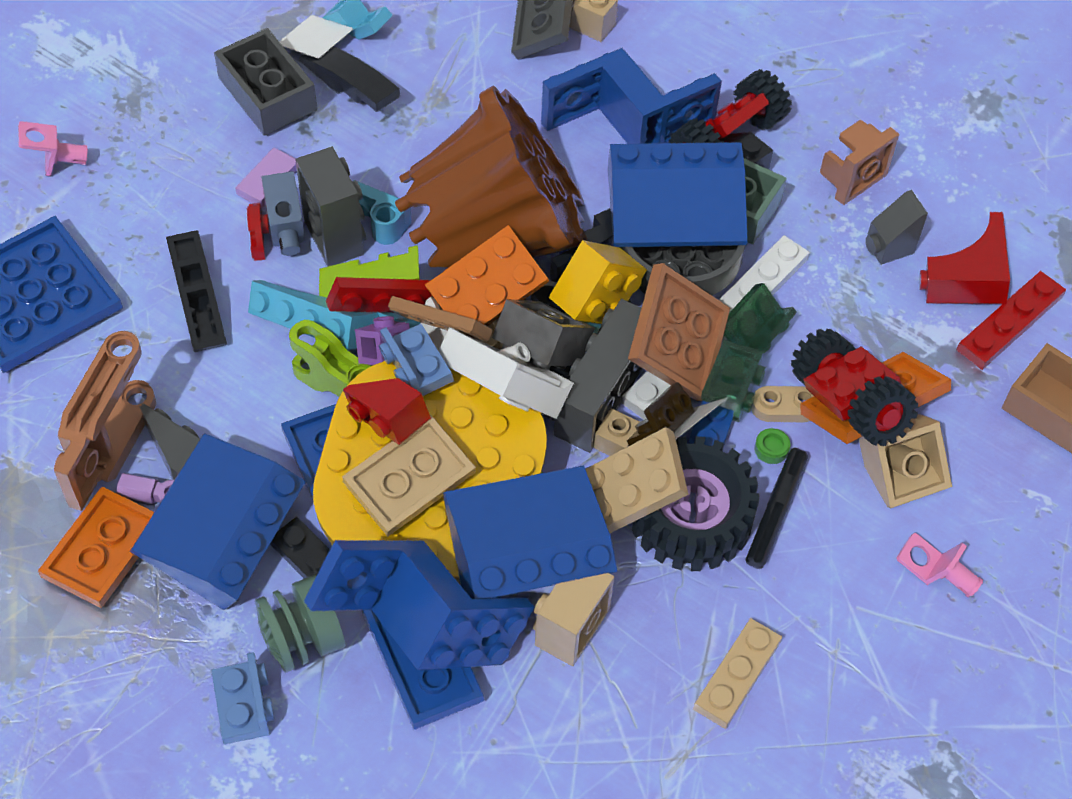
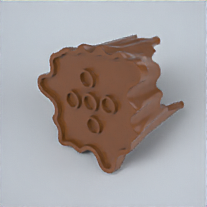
(490, 177)

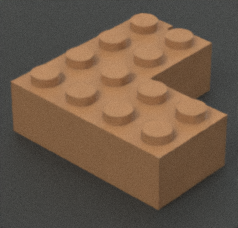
(1044, 396)

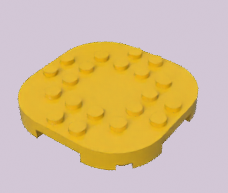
(491, 433)

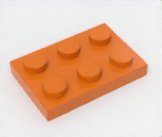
(487, 277)
(97, 548)

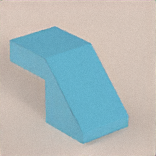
(355, 15)

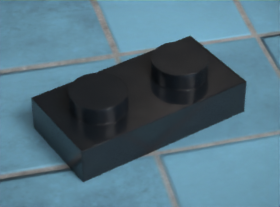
(300, 547)

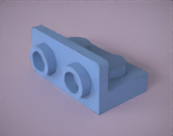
(415, 359)
(240, 700)

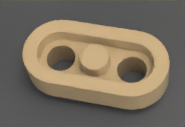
(786, 404)

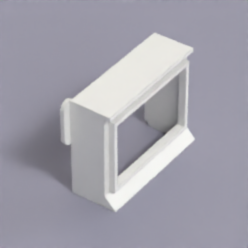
(515, 383)

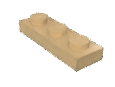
(737, 673)

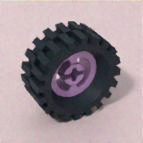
(722, 496)

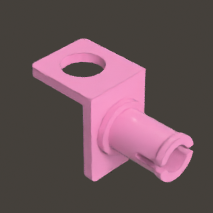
(53, 149)
(940, 565)

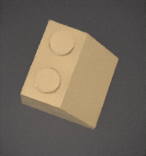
(910, 466)
(572, 615)

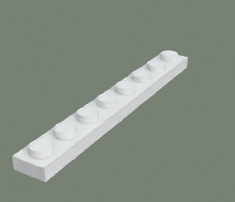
(772, 269)

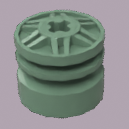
(295, 626)

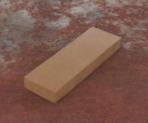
(439, 318)

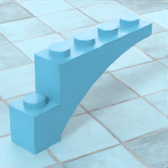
(291, 306)

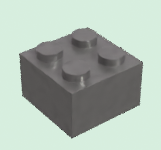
(547, 333)

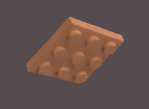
(678, 331)

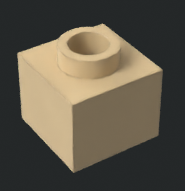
(614, 432)

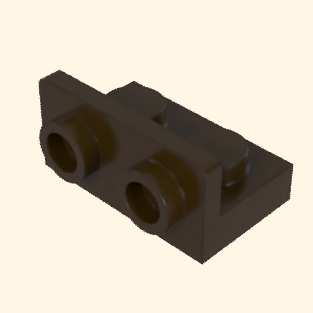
(666, 411)

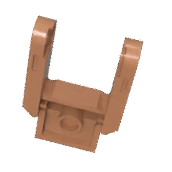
(100, 422)

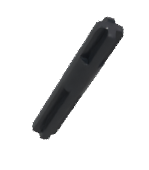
(776, 508)

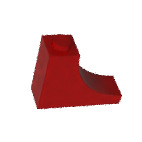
(973, 274)

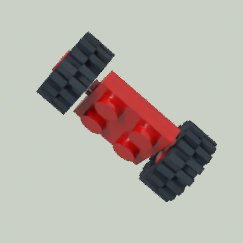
(757, 99)
(855, 386)

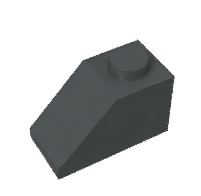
(897, 229)

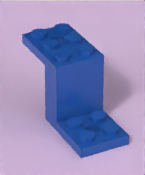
(626, 99)
(418, 603)

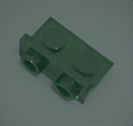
(757, 319)
(734, 377)

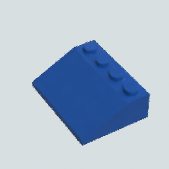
(677, 194)
(218, 519)
(528, 533)

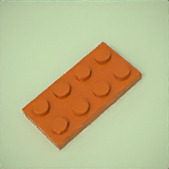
(914, 376)

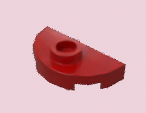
(258, 226)

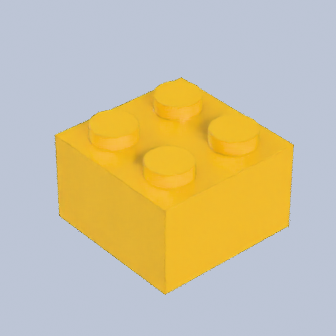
(596, 281)

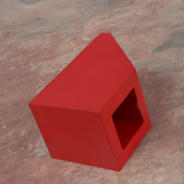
(388, 407)

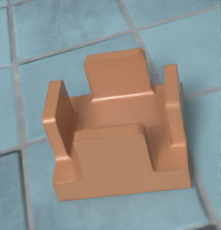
(866, 163)

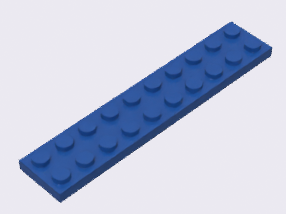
(423, 693)

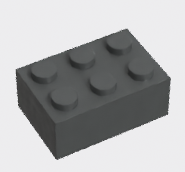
(265, 81)
(331, 205)

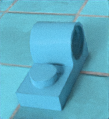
(386, 220)

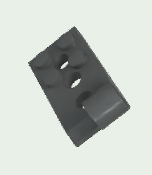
(540, 25)

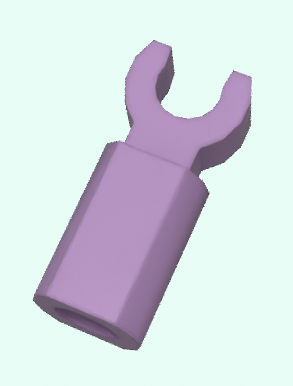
(142, 488)

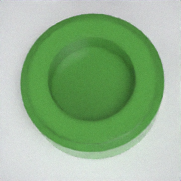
(772, 446)

